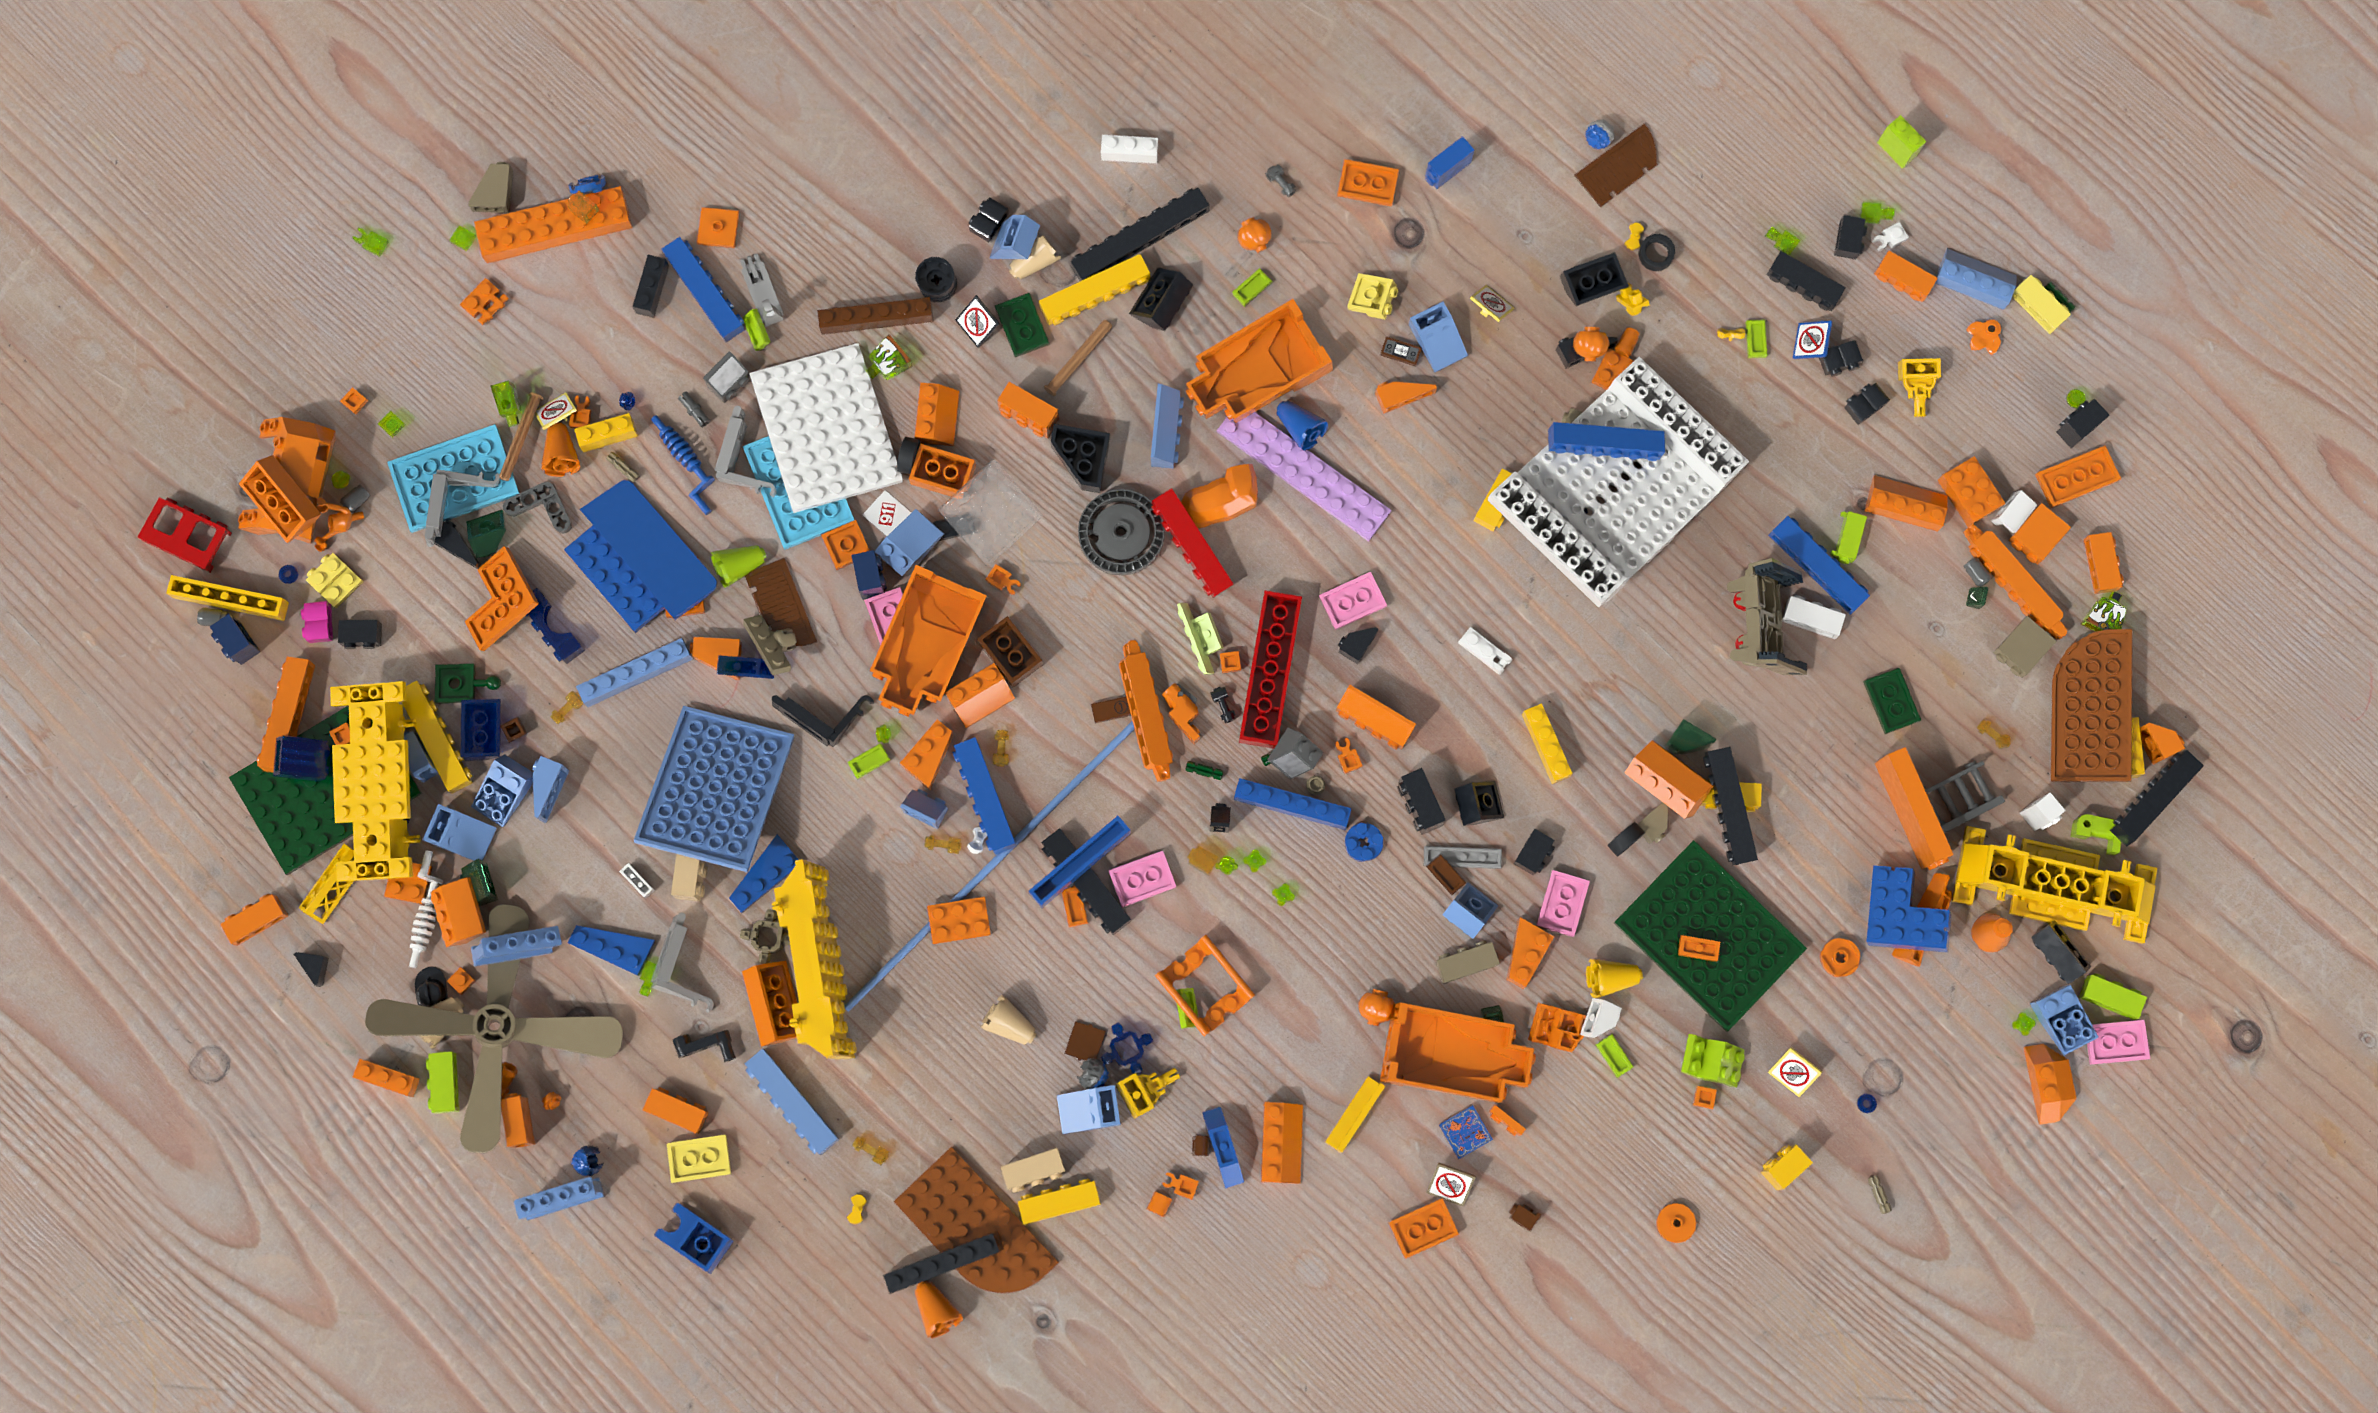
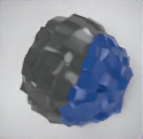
(1093, 1074)

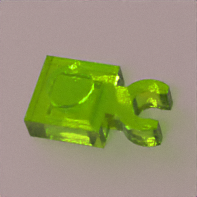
(372, 243)

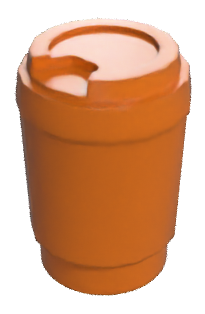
(1627, 342)

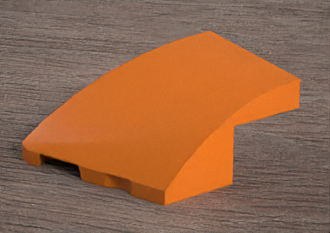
(1556, 1027)

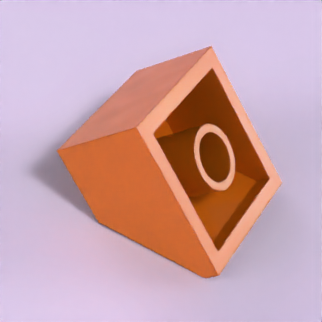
(2160, 742)

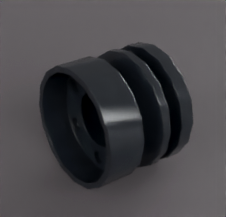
(926, 276)

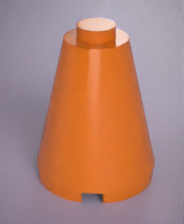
(559, 452)
(1991, 932)
(936, 1310)

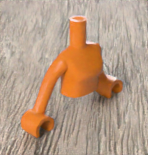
(337, 522)

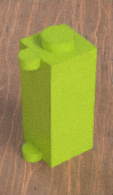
(1849, 537)

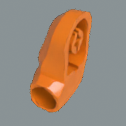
(1223, 497)

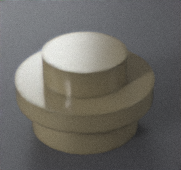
(1315, 785)

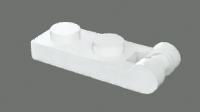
(1484, 650)

